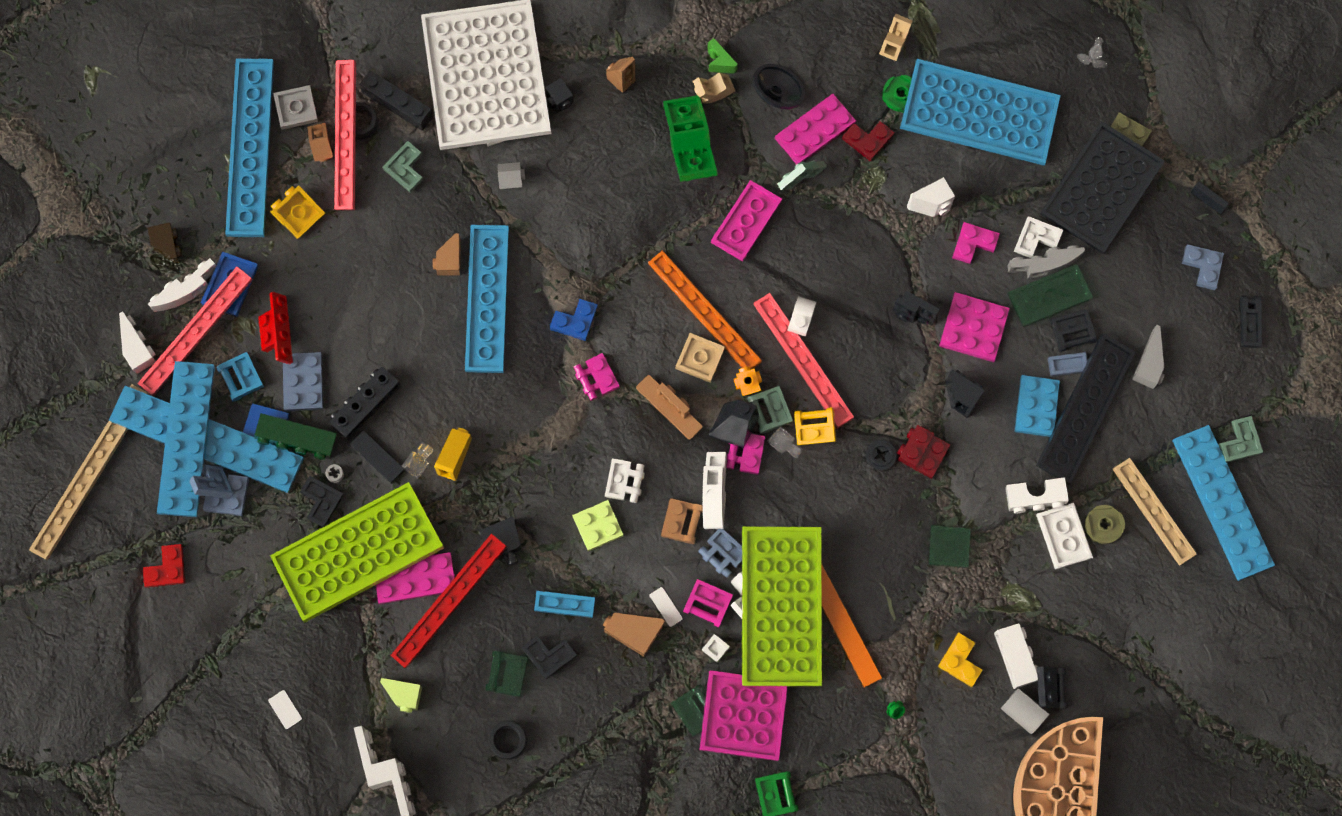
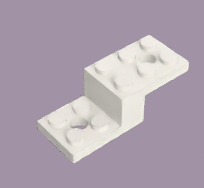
(384, 772)

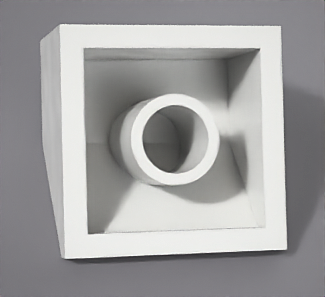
(932, 199)

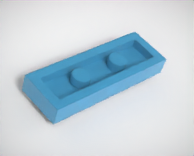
(564, 604)

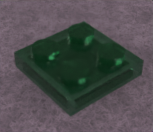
(949, 546)

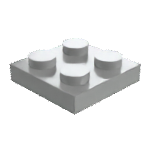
(295, 107)

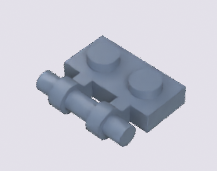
(727, 547)

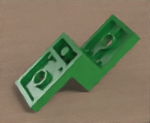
(690, 138)

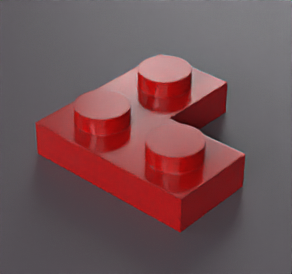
(170, 572)

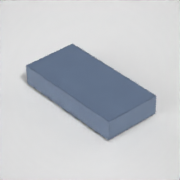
(1067, 364)

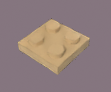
(700, 357)

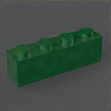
(296, 436)

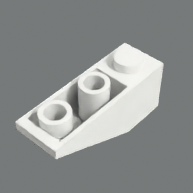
(133, 347)

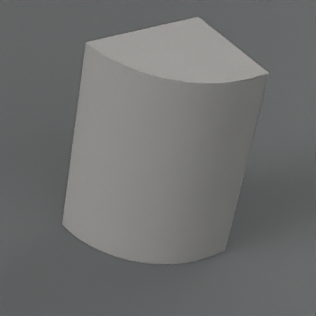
(1024, 711)

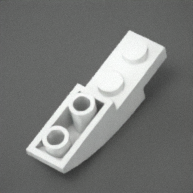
(180, 293)
(714, 490)

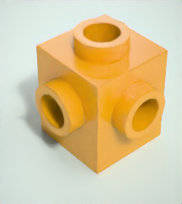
(751, 387)

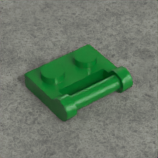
(769, 794)

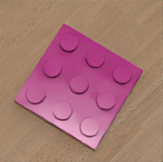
(974, 327)

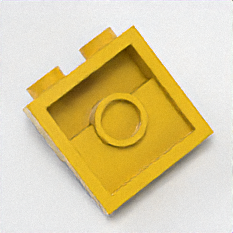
(296, 211)

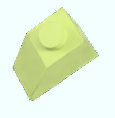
(403, 694)

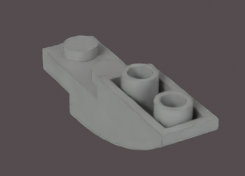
(1053, 261)

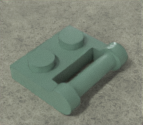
(776, 408)

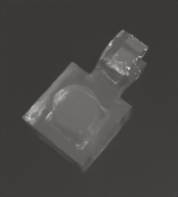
(782, 441)
(416, 462)

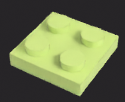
(597, 525)

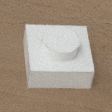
(715, 648)

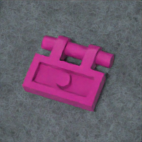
(602, 375)
(751, 455)

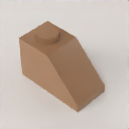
(320, 142)
(448, 257)

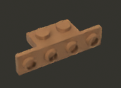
(670, 406)

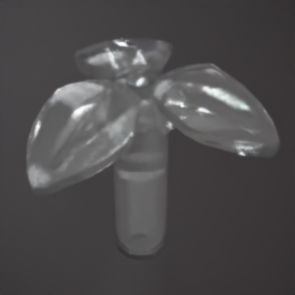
(1094, 54)

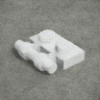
(618, 480)

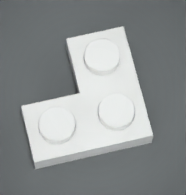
(1034, 232)

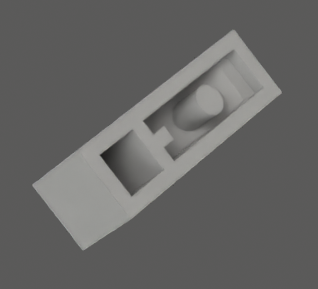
(1151, 363)

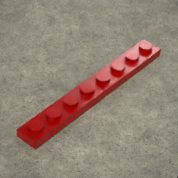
(448, 601)

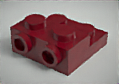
(923, 451)

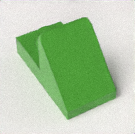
(724, 62)

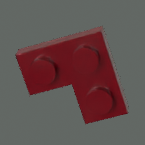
(868, 144)

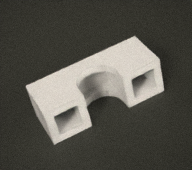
(1021, 499)

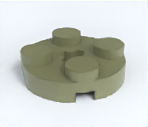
(1111, 516)

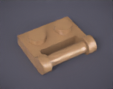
(675, 521)

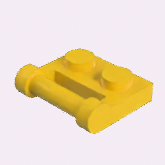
(815, 432)

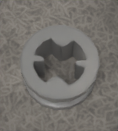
(331, 478)

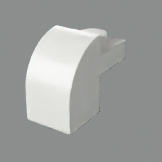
(801, 316)

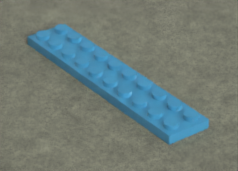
(249, 148)
(223, 444)

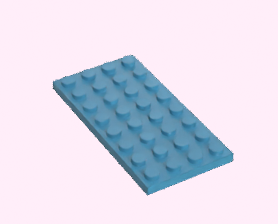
(980, 112)

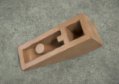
(622, 73)

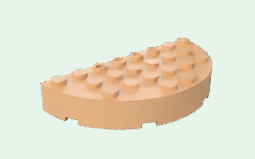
(1061, 771)

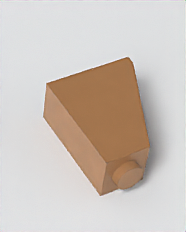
(634, 630)

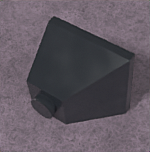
(735, 422)

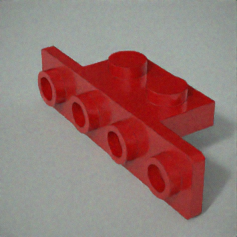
(276, 330)

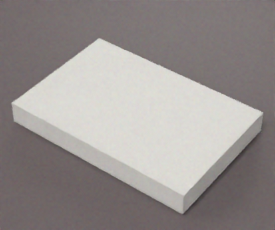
(1064, 536)

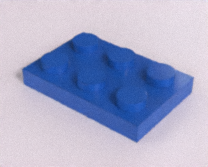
(223, 269)

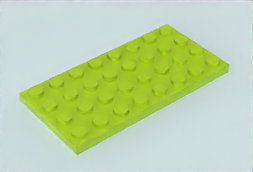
(356, 552)
(781, 606)

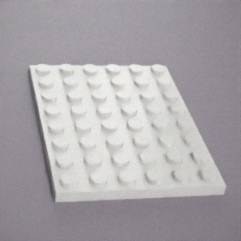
(485, 74)

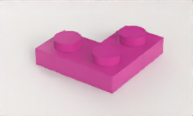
(972, 237)

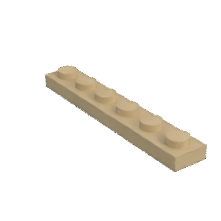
(1154, 511)

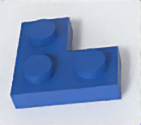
(577, 325)

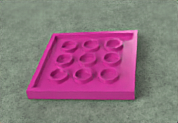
(742, 718)

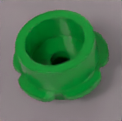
(895, 709)

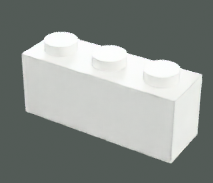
(1017, 655)

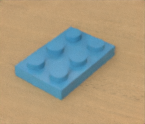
(1037, 405)

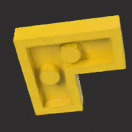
(955, 661)

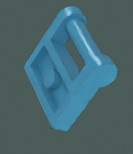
(246, 374)

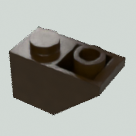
(163, 241)

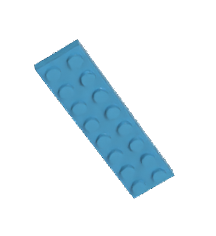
(487, 299)
(185, 438)
(1223, 503)

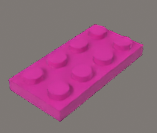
(815, 129)
(746, 220)
(420, 580)

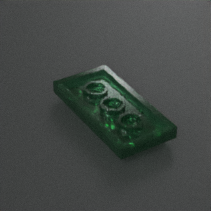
(1050, 295)

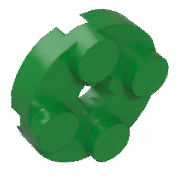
(890, 93)

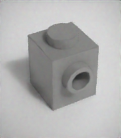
(510, 175)

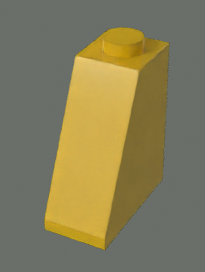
(453, 454)

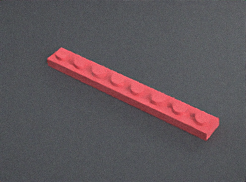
(345, 134)
(195, 331)
(803, 359)

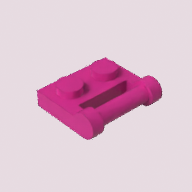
(711, 597)

